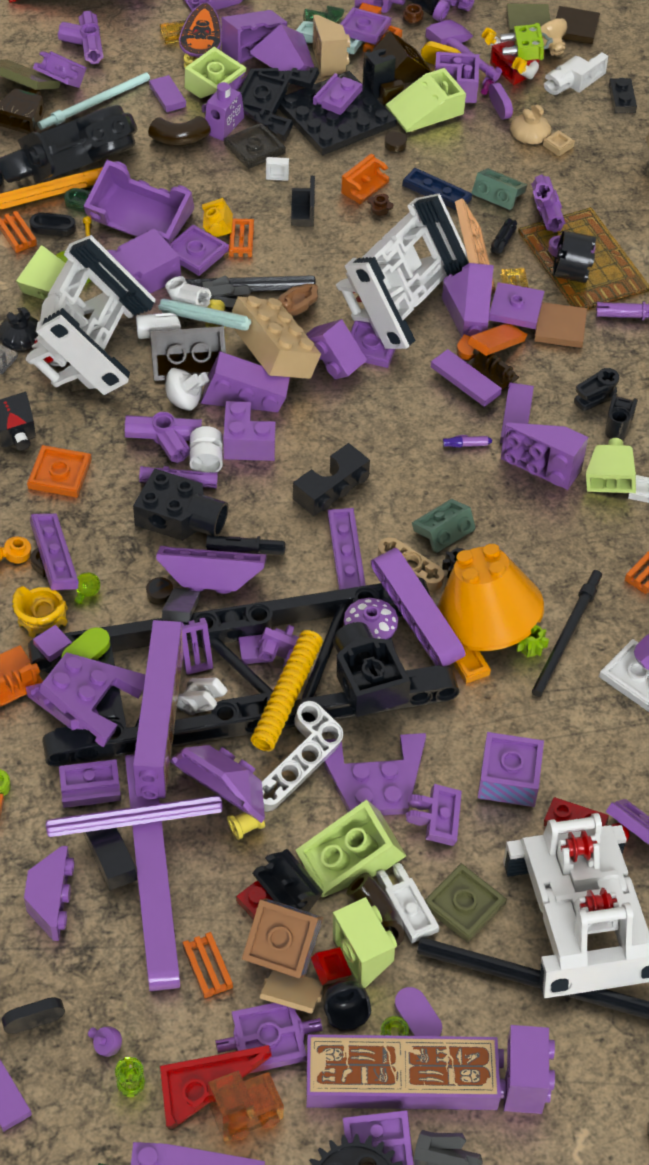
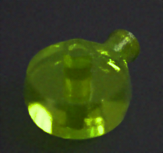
(87, 587)

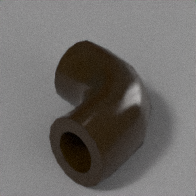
(179, 133)
(367, 887)

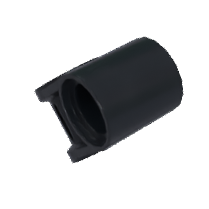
(620, 416)

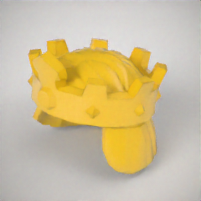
(39, 609)

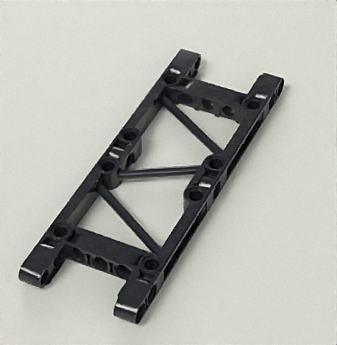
(225, 625)

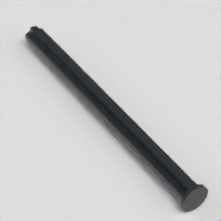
(526, 976)

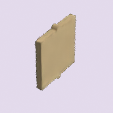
(292, 991)

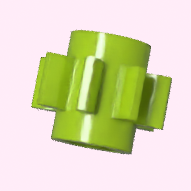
(533, 643)

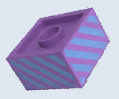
(511, 769)

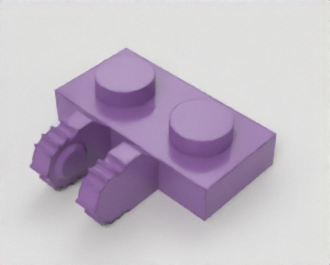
(442, 816)

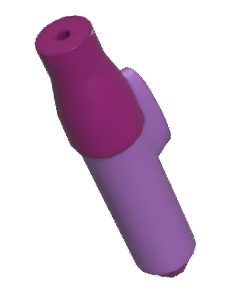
(487, 81)

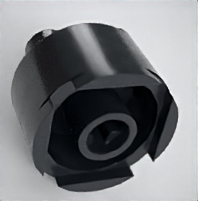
(574, 256)

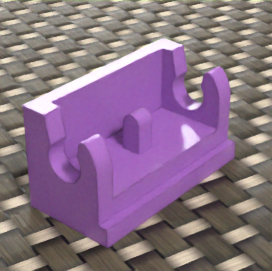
(61, 69)

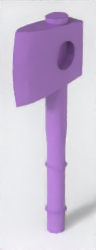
(453, 35)

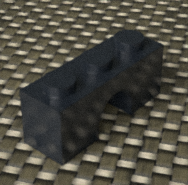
(318, 492)

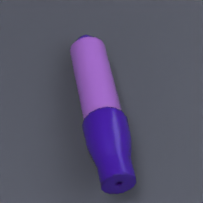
(465, 441)

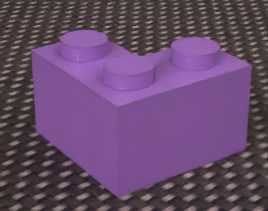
(463, 69)
(337, 348)
(247, 438)
(528, 1071)

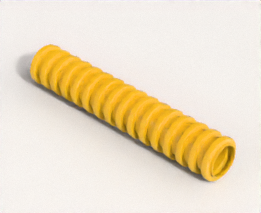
(286, 690)

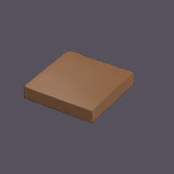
(561, 325)

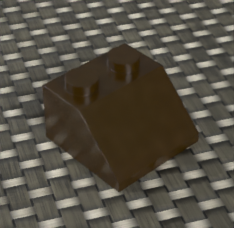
(409, 63)

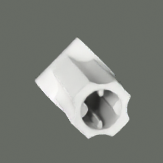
(187, 293)

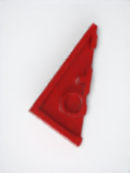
(186, 1082)

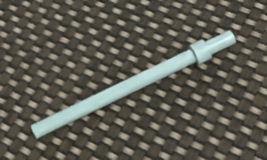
(60, 116)

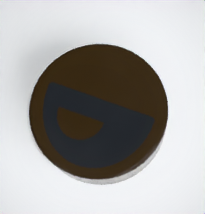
(159, 590)

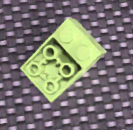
(428, 101)

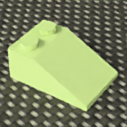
(350, 847)

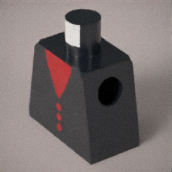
(16, 422)

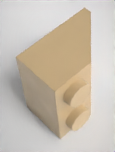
(330, 46)

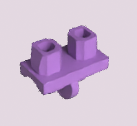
(276, 643)

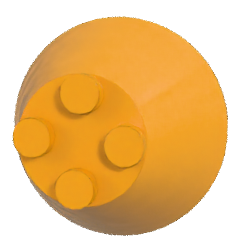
(490, 600)

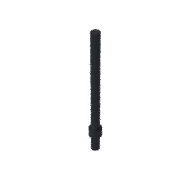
(585, 595)

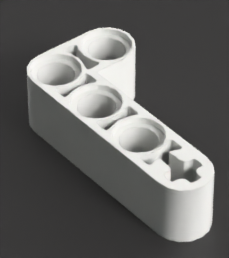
(295, 761)

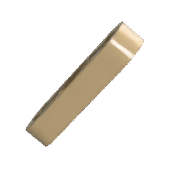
(430, 568)

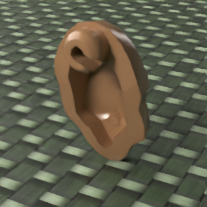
(299, 298)

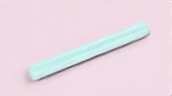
(205, 314)

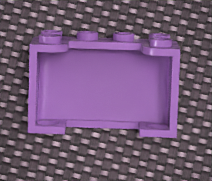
(137, 206)

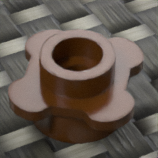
(380, 204)

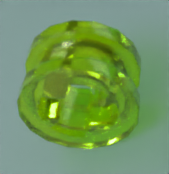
(394, 1021)

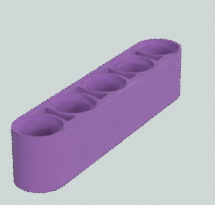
(417, 608)

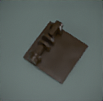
(493, 369)

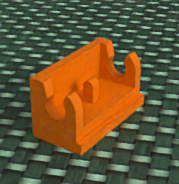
(364, 179)

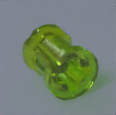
(122, 1071)

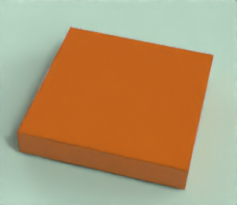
(59, 471)

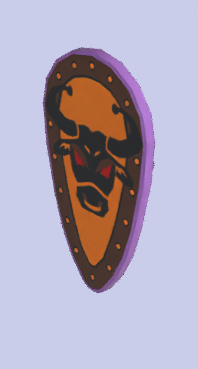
(201, 31)

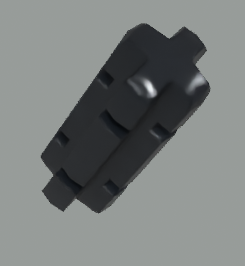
(503, 236)

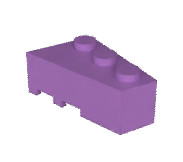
(245, 31)
(244, 382)

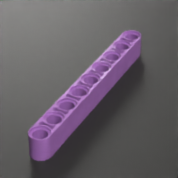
(154, 895)

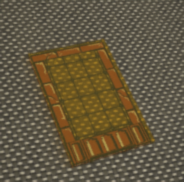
(612, 273)

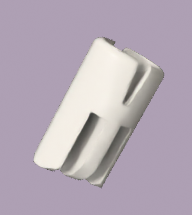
(156, 322)

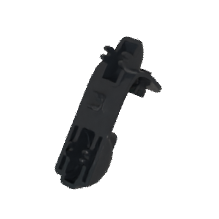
(70, 145)

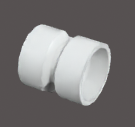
(206, 449)

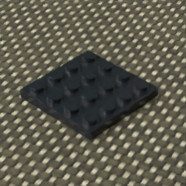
(332, 131)

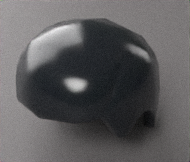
(347, 1005)

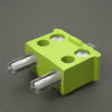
(527, 41)

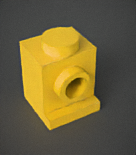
(217, 218)

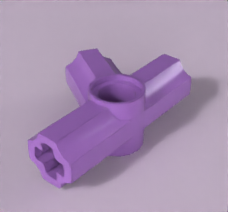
(84, 34)
(548, 203)
(165, 431)

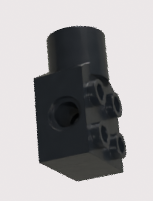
(178, 507)
(369, 670)

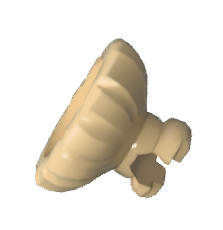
(556, 30)
(531, 126)

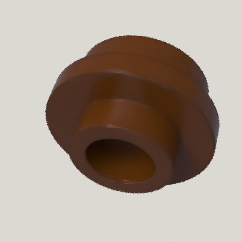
(413, 13)

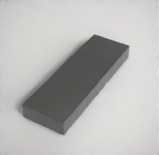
(180, 605)

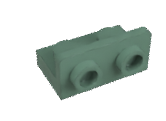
(498, 188)
(445, 524)

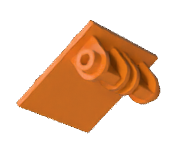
(16, 674)

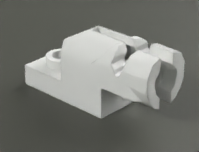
(576, 74)

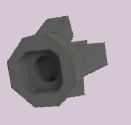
(223, 291)
(443, 1150)

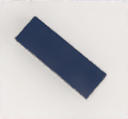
(429, 185)

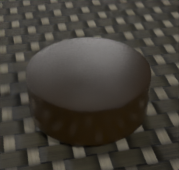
(395, 141)

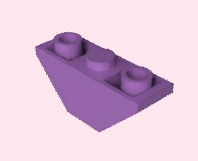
(48, 890)

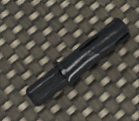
(245, 545)

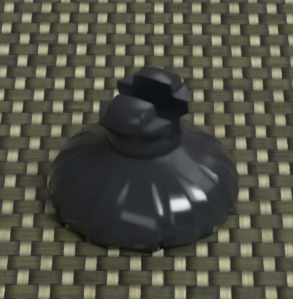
(18, 330)

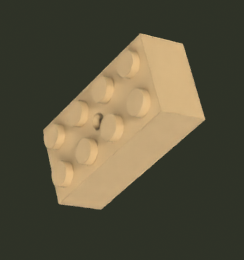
(276, 338)

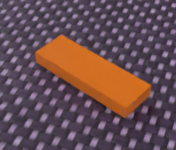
(497, 339)

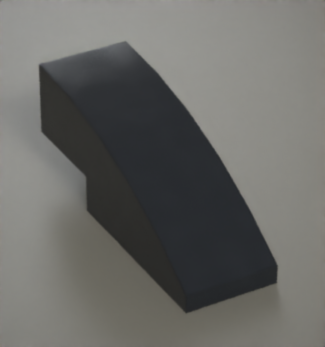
(111, 857)

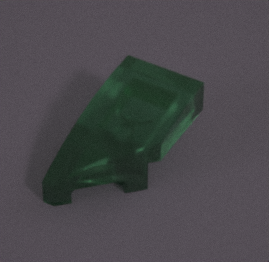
(331, 13)

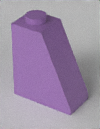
(284, 50)
(469, 297)

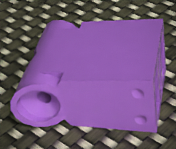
(149, 260)

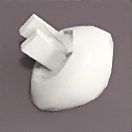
(184, 389)

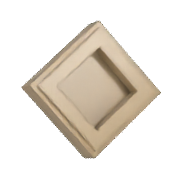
(558, 143)

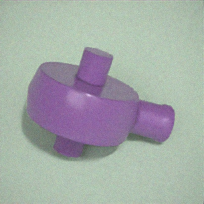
(106, 1040)

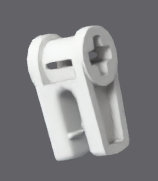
(200, 695)

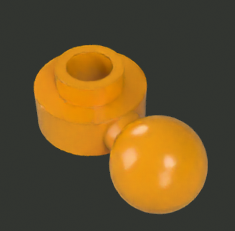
(13, 553)

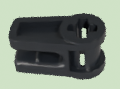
(597, 389)

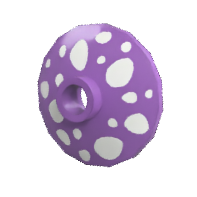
(381, 625)

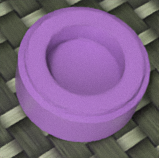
(441, 10)

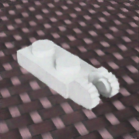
(409, 903)

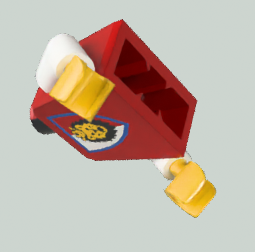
(513, 67)

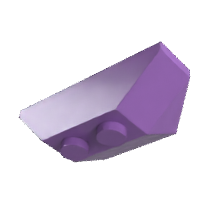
(210, 568)
(224, 777)

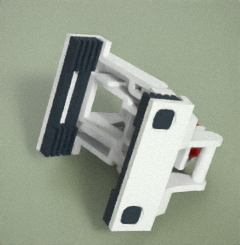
(71, 337)

